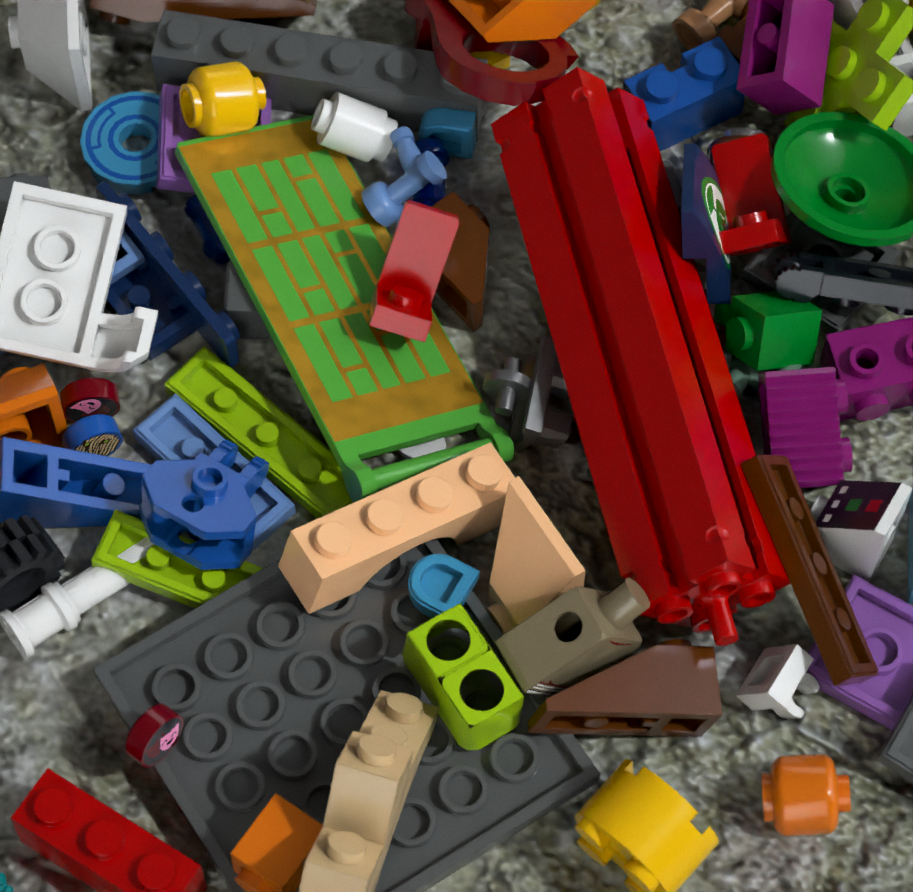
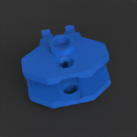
(205, 502)

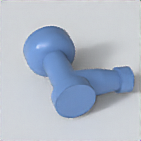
(386, 200)

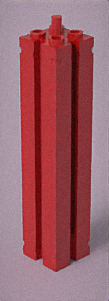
(639, 354)

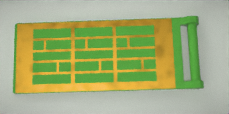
(311, 268)

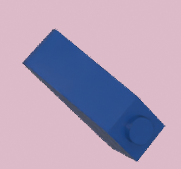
(66, 485)

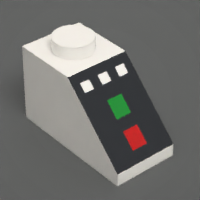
(860, 523)

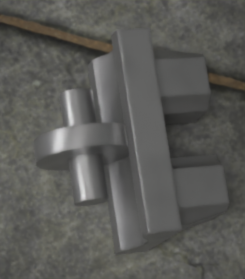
(529, 393)

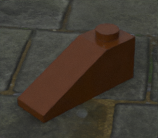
(653, 693)

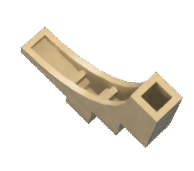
(369, 795)

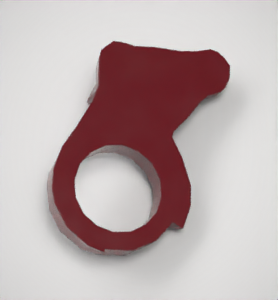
(452, 38)

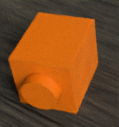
(275, 848)

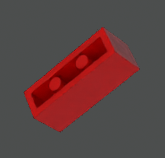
(99, 842)

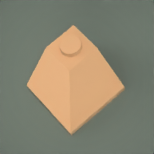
(529, 561)

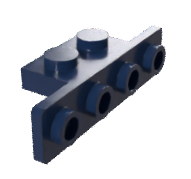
(164, 288)

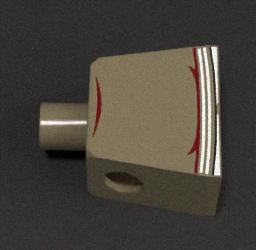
(574, 637)

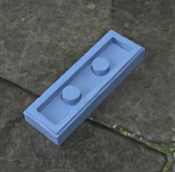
(181, 434)

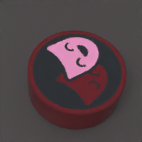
(89, 398)
(153, 735)

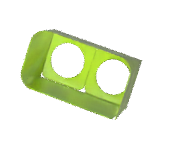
(452, 710)

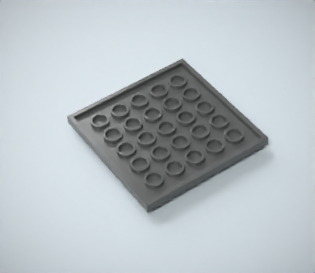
(282, 690)

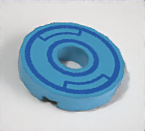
(106, 131)

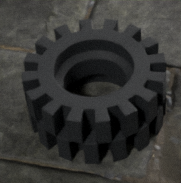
(26, 561)

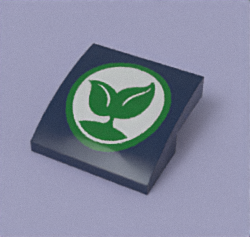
(702, 220)

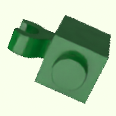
(770, 330)

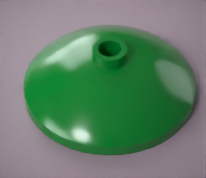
(846, 178)

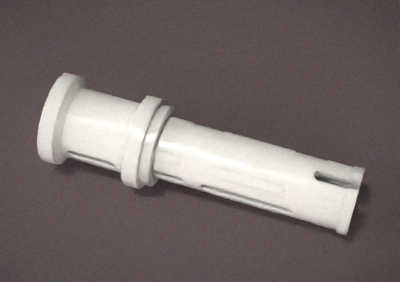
(61, 605)

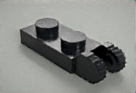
(844, 281)

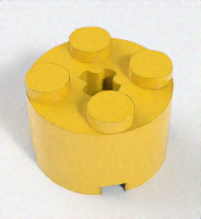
(643, 830)

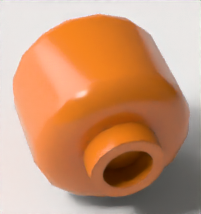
(804, 795)

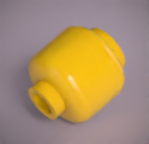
(222, 99)

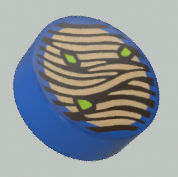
(94, 435)

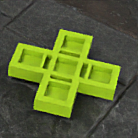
(860, 65)

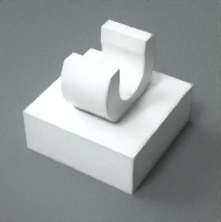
(776, 679)

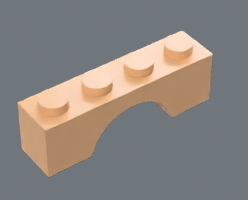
(350, 545)

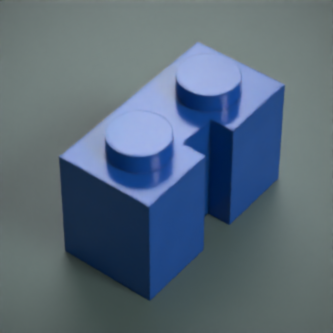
(691, 97)

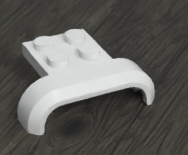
(57, 279)

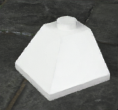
(56, 46)

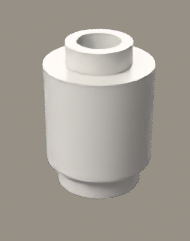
(353, 128)

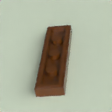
(810, 569)

